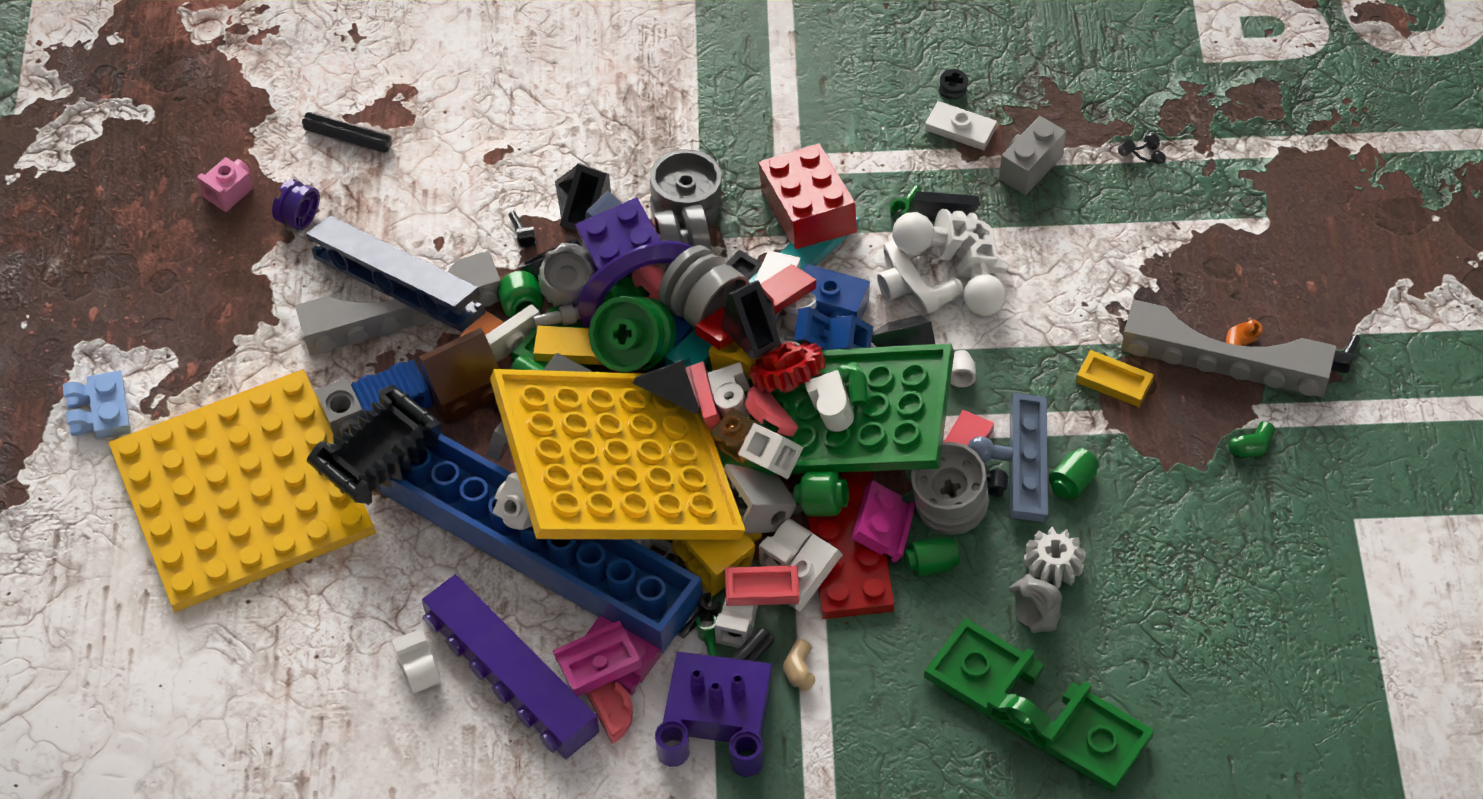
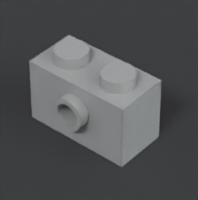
(1032, 155)

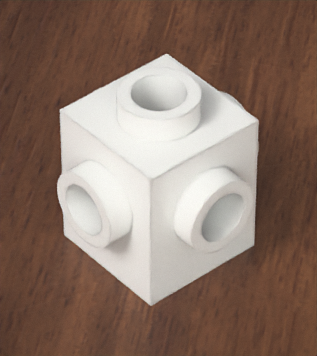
(512, 504)

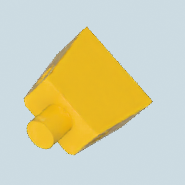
(711, 557)

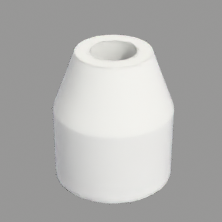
(963, 369)

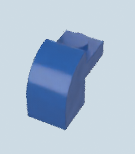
(832, 333)

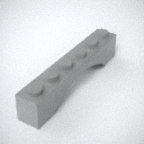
(337, 323)
(1294, 366)

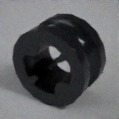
(949, 76)

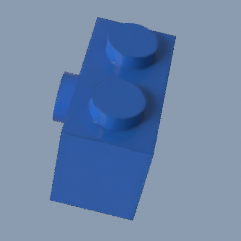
(839, 293)

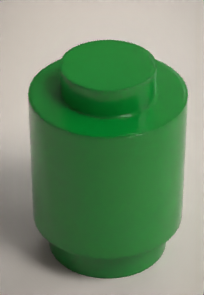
(1074, 474)
(931, 556)

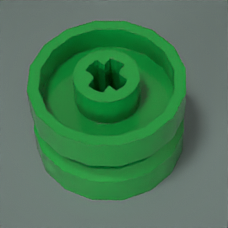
(632, 333)

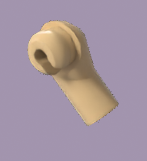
(795, 666)

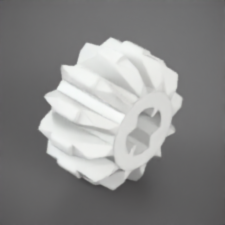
(1054, 557)

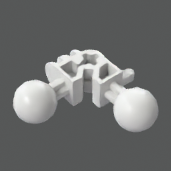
(970, 241)

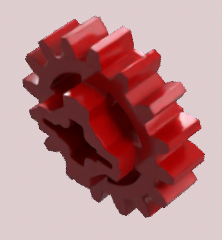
(787, 367)

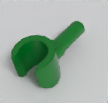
(903, 204)
(707, 635)

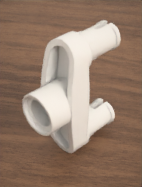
(905, 282)

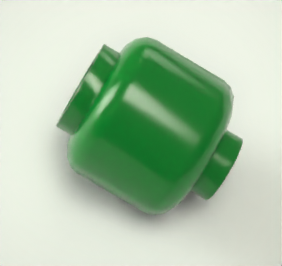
(518, 292)
(822, 493)

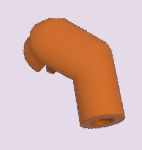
(1244, 333)

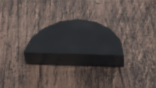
(931, 203)

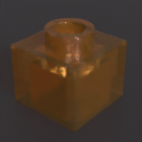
(731, 433)

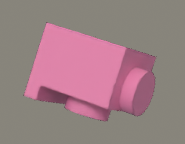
(226, 183)

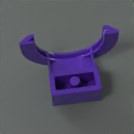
(617, 245)

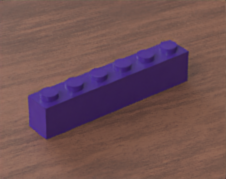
(510, 667)

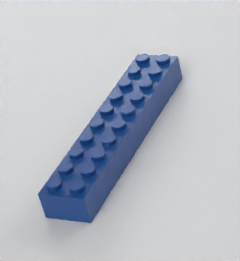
(600, 575)

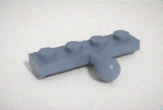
(1026, 456)

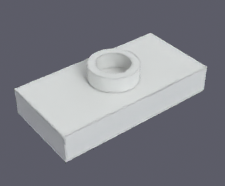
(960, 125)
(512, 332)
(814, 564)

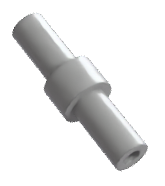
(565, 315)

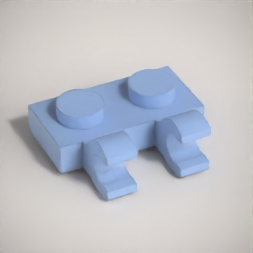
(107, 401)

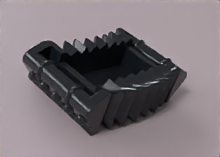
(378, 446)

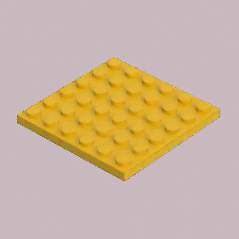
(612, 459)
(233, 493)

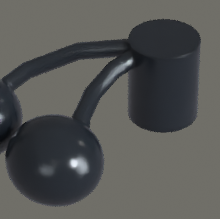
(1151, 142)

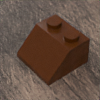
(460, 375)

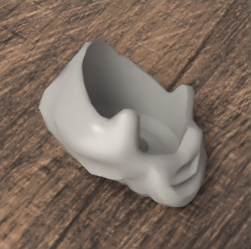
(564, 274)
(1037, 604)

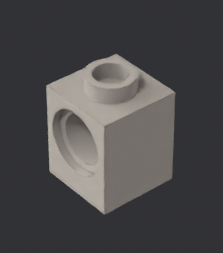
(336, 398)

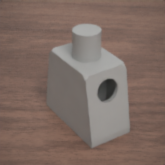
(760, 499)

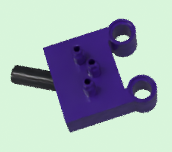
(719, 703)

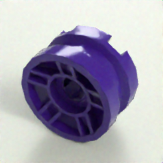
(296, 204)

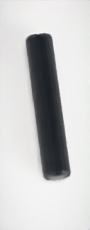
(347, 132)

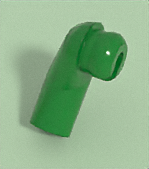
(857, 382)
(1254, 444)

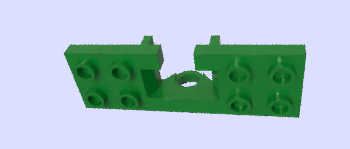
(1085, 736)

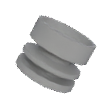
(698, 284)
(959, 474)

